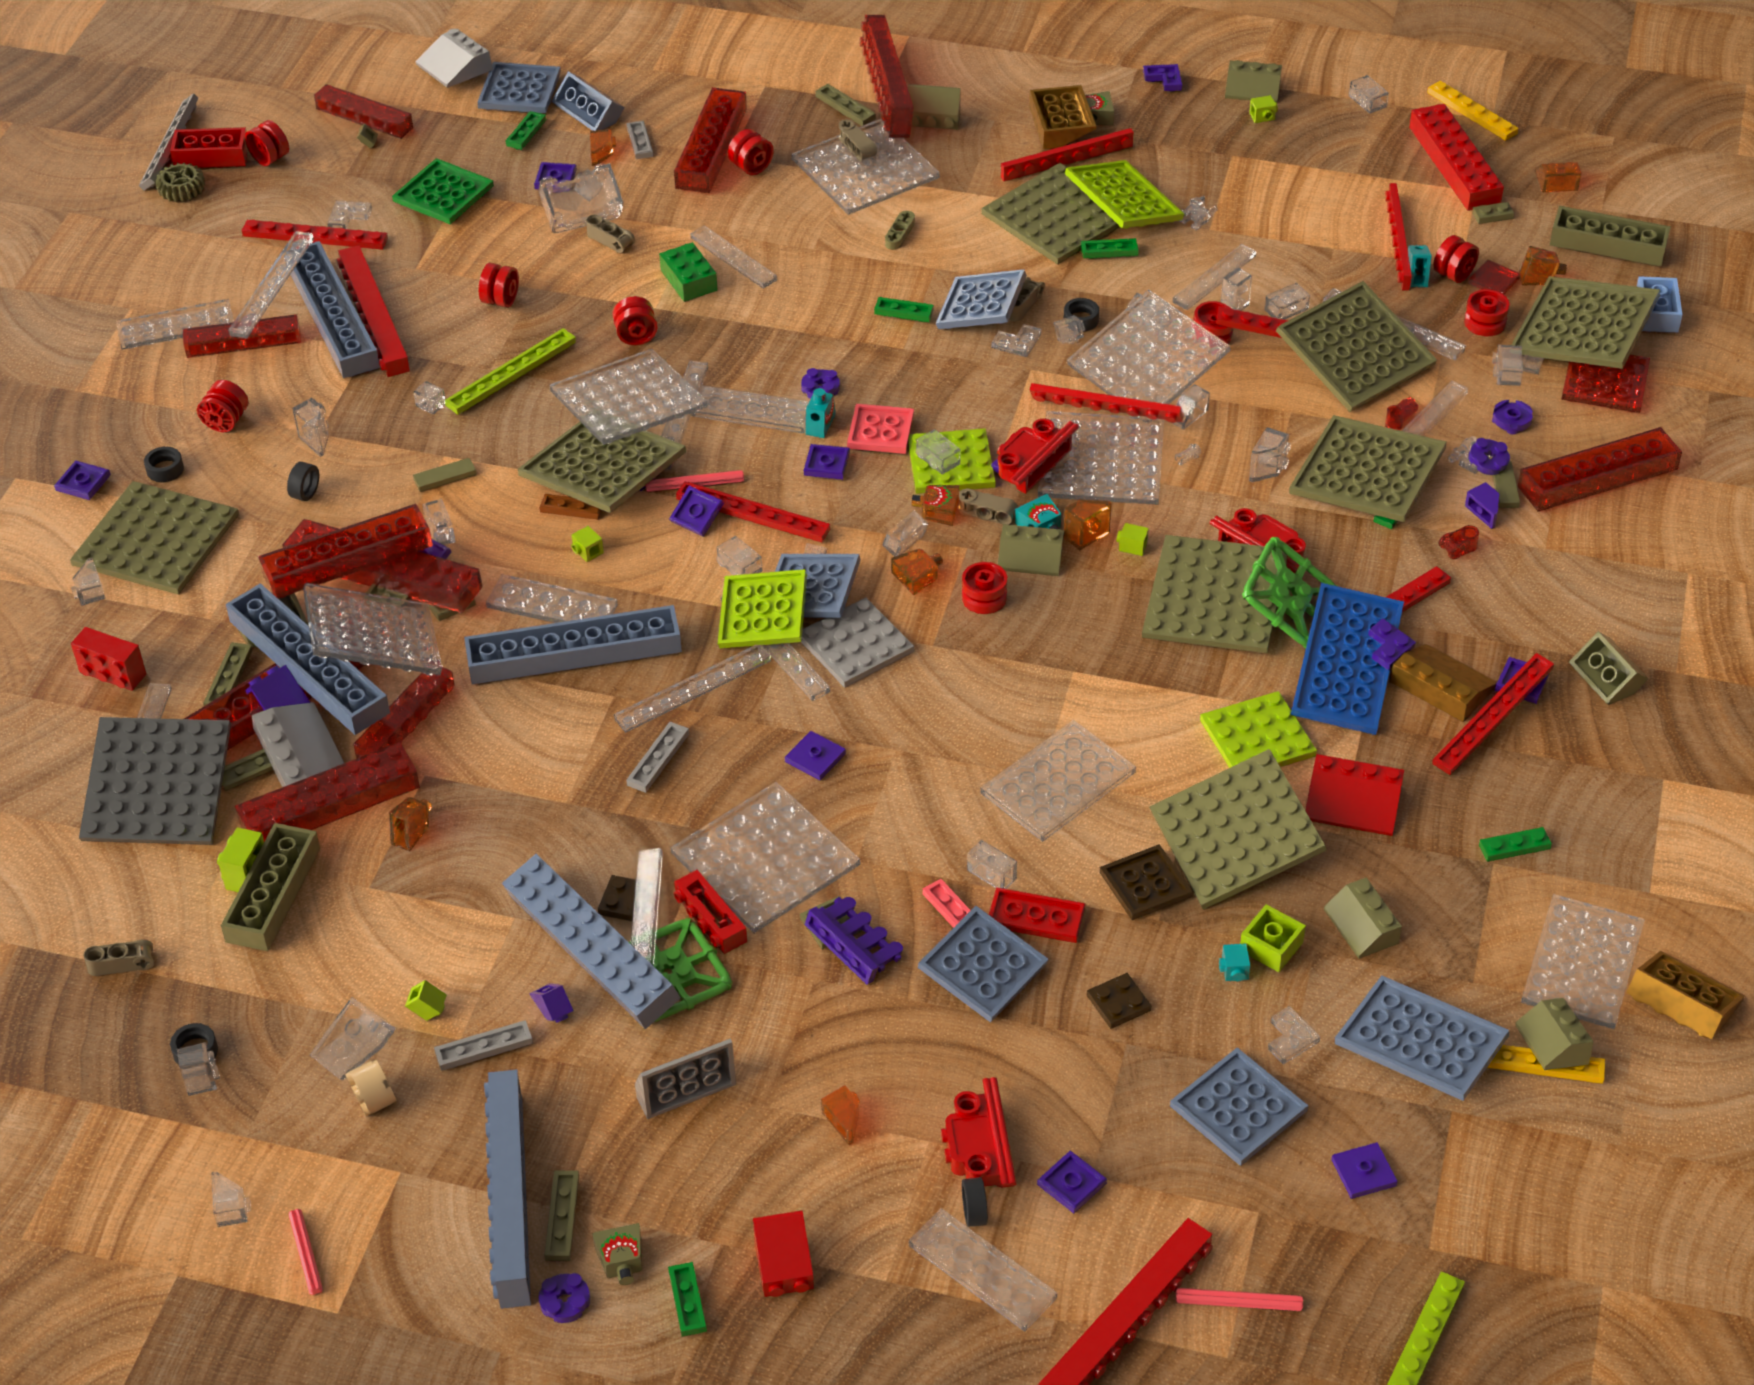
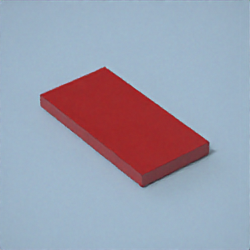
(1037, 914)

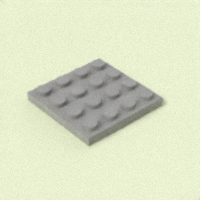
(856, 642)

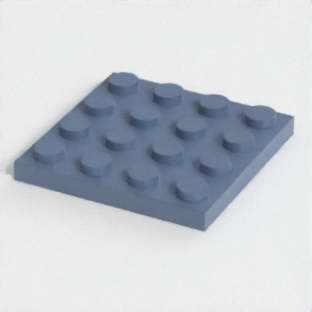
(519, 87)
(981, 299)
(827, 583)
(983, 963)
(1238, 1106)

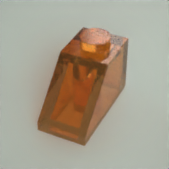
(601, 145)
(842, 1111)

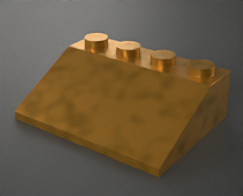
(1060, 115)
(1441, 681)
(1684, 994)

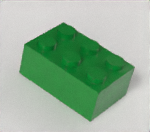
(688, 271)

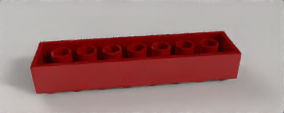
(1456, 156)

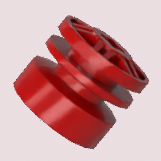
(222, 406)

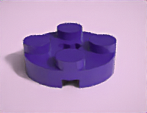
(828, 379)
(1505, 417)
(1498, 452)
(559, 1285)

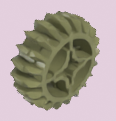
(180, 182)

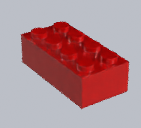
(210, 147)

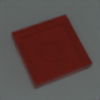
(1494, 277)

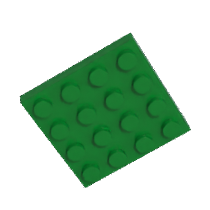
(443, 191)

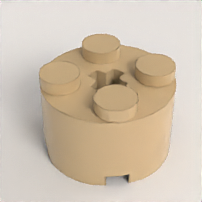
(371, 1087)

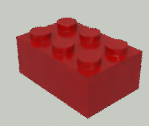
(108, 658)

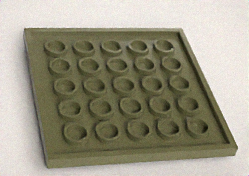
(1051, 215)
(1586, 321)
(1356, 346)
(1368, 468)
(598, 472)
(155, 537)
(1201, 596)
(1237, 829)

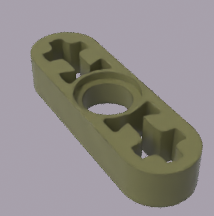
(909, 218)

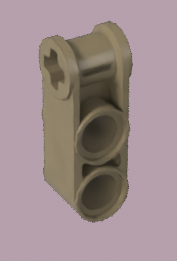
(856, 140)
(608, 233)
(1029, 294)
(986, 506)
(119, 957)

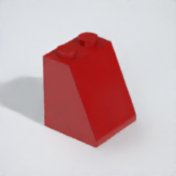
(783, 1253)

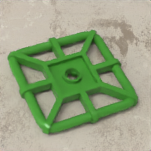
(1280, 587)
(682, 968)

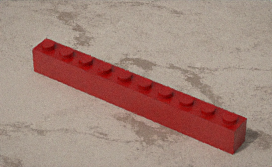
(373, 311)
(1132, 1307)

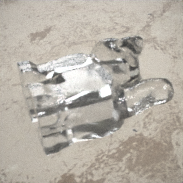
(1197, 212)

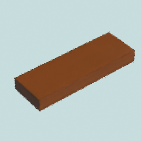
(568, 506)

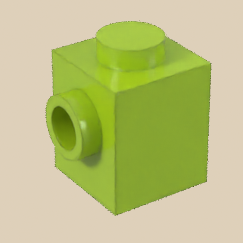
(1263, 109)
(1133, 539)
(587, 544)
(426, 1000)

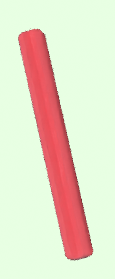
(701, 479)
(1239, 1299)

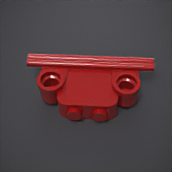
(1034, 452)
(1257, 530)
(979, 1137)

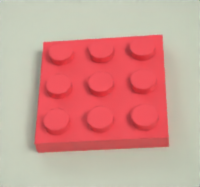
(880, 428)

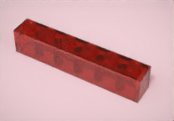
(363, 111)
(217, 340)
(406, 712)

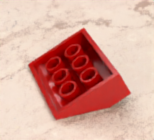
(1354, 794)

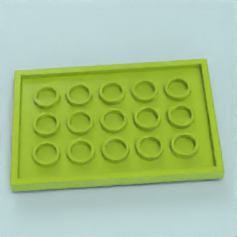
(1124, 194)

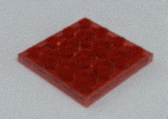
(1606, 385)

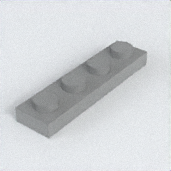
(657, 757)
(483, 1045)

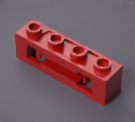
(731, 930)

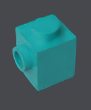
(1235, 962)

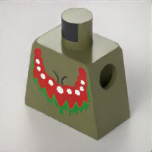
(1101, 108)
(620, 1252)

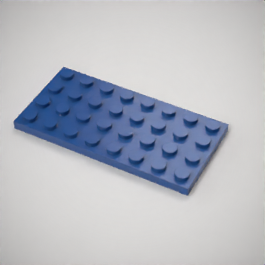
(1338, 675)

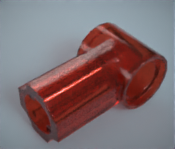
(1400, 413)

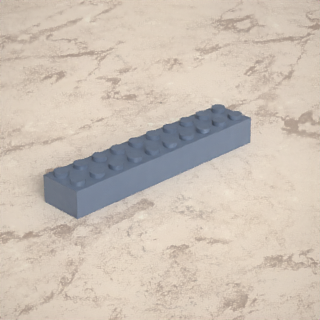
(334, 313)
(288, 642)
(572, 644)
(591, 941)
(507, 1190)

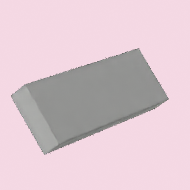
(639, 140)

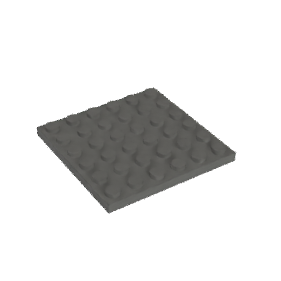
(155, 781)

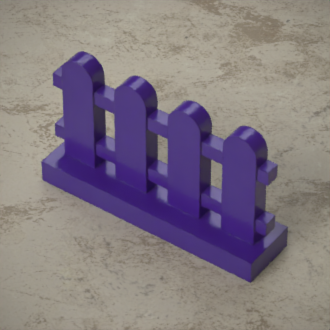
(845, 946)

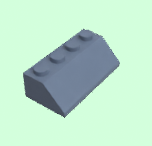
(587, 103)

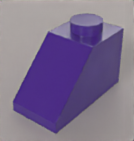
(1483, 503)
(552, 1002)

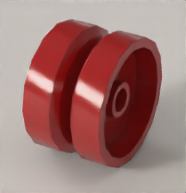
(267, 143)
(750, 152)
(1456, 258)
(498, 285)
(1486, 312)
(1206, 317)
(634, 320)
(984, 587)

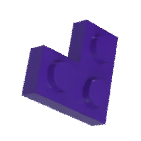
(1168, 74)
(1393, 643)

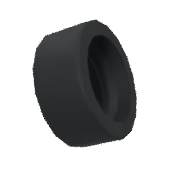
(1083, 305)
(166, 473)
(303, 481)
(191, 1032)
(974, 1202)

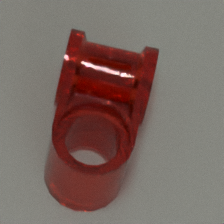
(1460, 542)

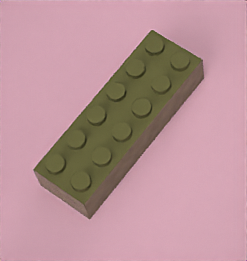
(1610, 235)
(270, 887)

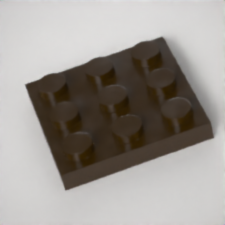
(1145, 882)

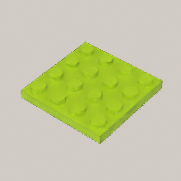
(974, 466)
(762, 608)
(1255, 727)

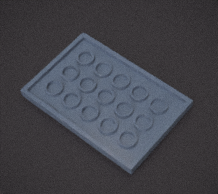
(1422, 1037)

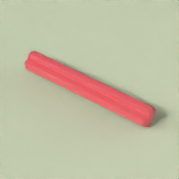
(305, 1252)

